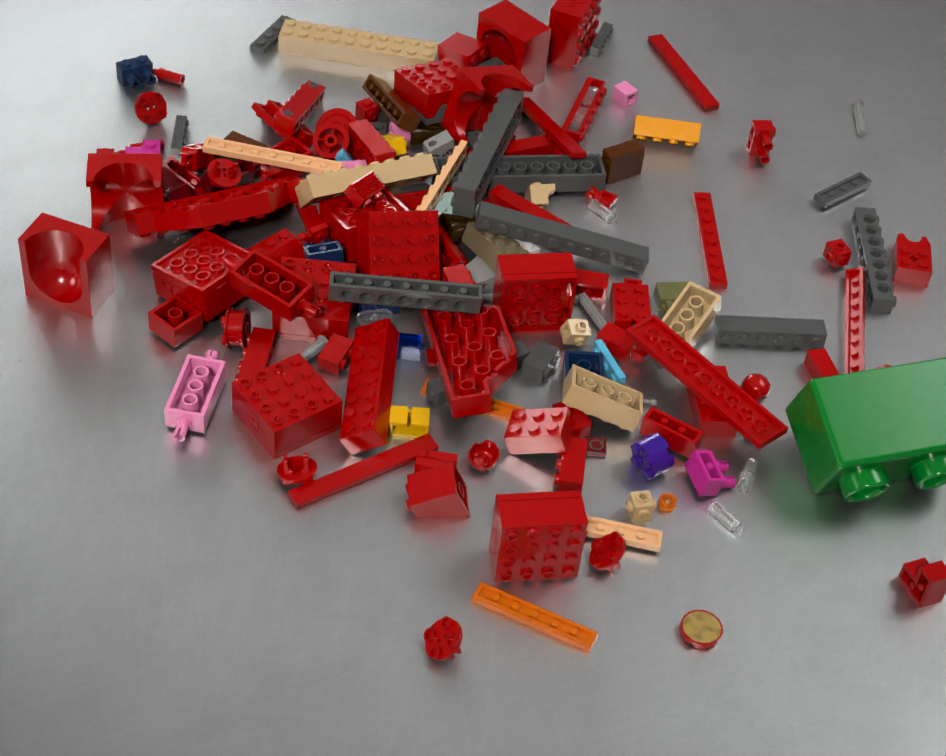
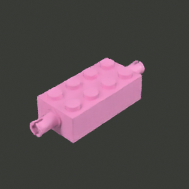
(195, 394)

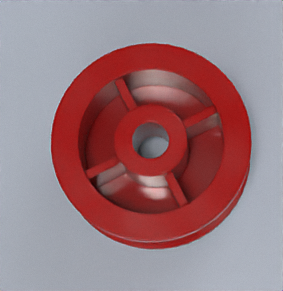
(331, 139)
(236, 327)

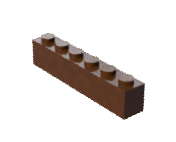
(391, 103)

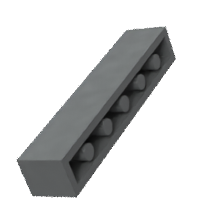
(769, 331)

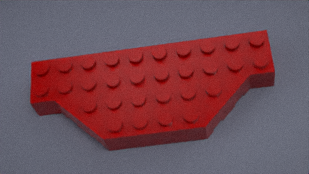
(213, 208)
(471, 356)

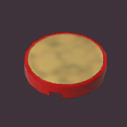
(701, 629)

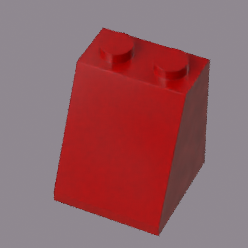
(463, 50)
(438, 493)

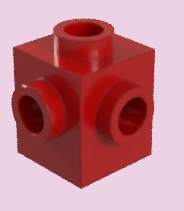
(837, 253)

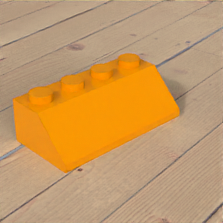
(666, 130)

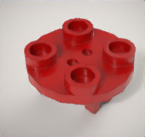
(152, 115)
(224, 173)
(297, 470)
(607, 552)
(443, 639)

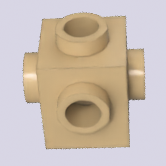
(575, 331)
(640, 506)

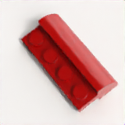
(267, 113)

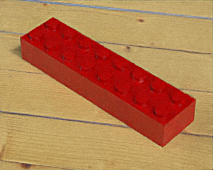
(370, 387)

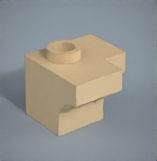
(539, 193)

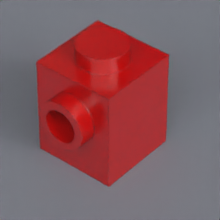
(367, 110)

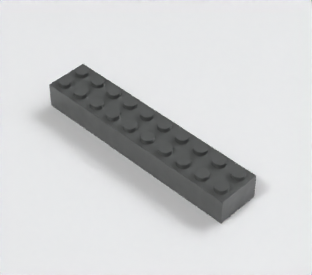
(487, 153)
(520, 171)

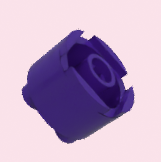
(651, 456)

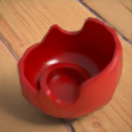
(756, 386)
(483, 455)

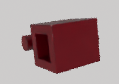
(177, 191)

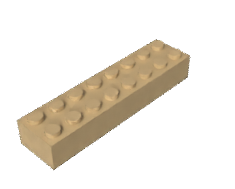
(392, 173)

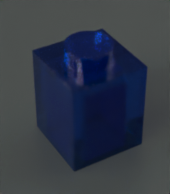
(410, 347)

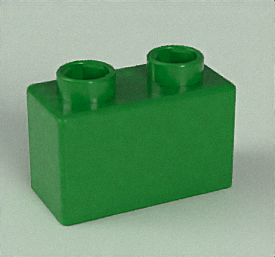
(873, 429)

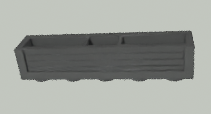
(601, 39)
(179, 135)

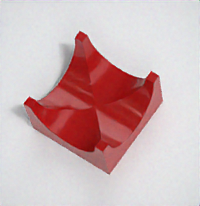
(475, 95)
(122, 184)

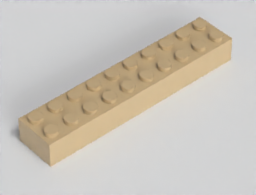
(353, 46)

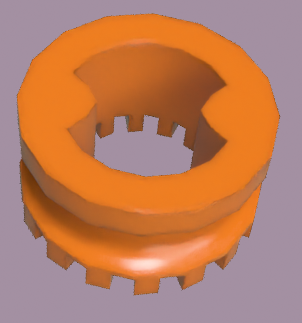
(667, 497)

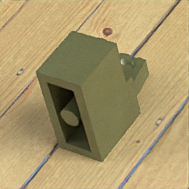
(666, 294)

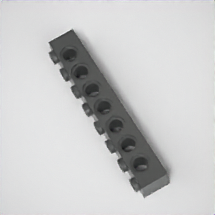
(873, 259)
(405, 292)

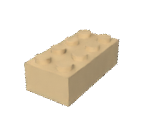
(693, 312)
(602, 398)

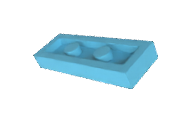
(610, 366)

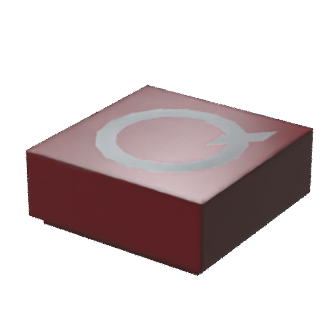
(596, 447)

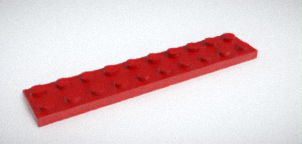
(707, 382)

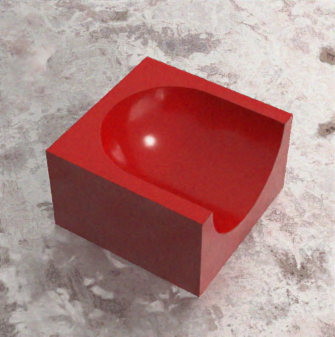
(515, 39)
(66, 264)

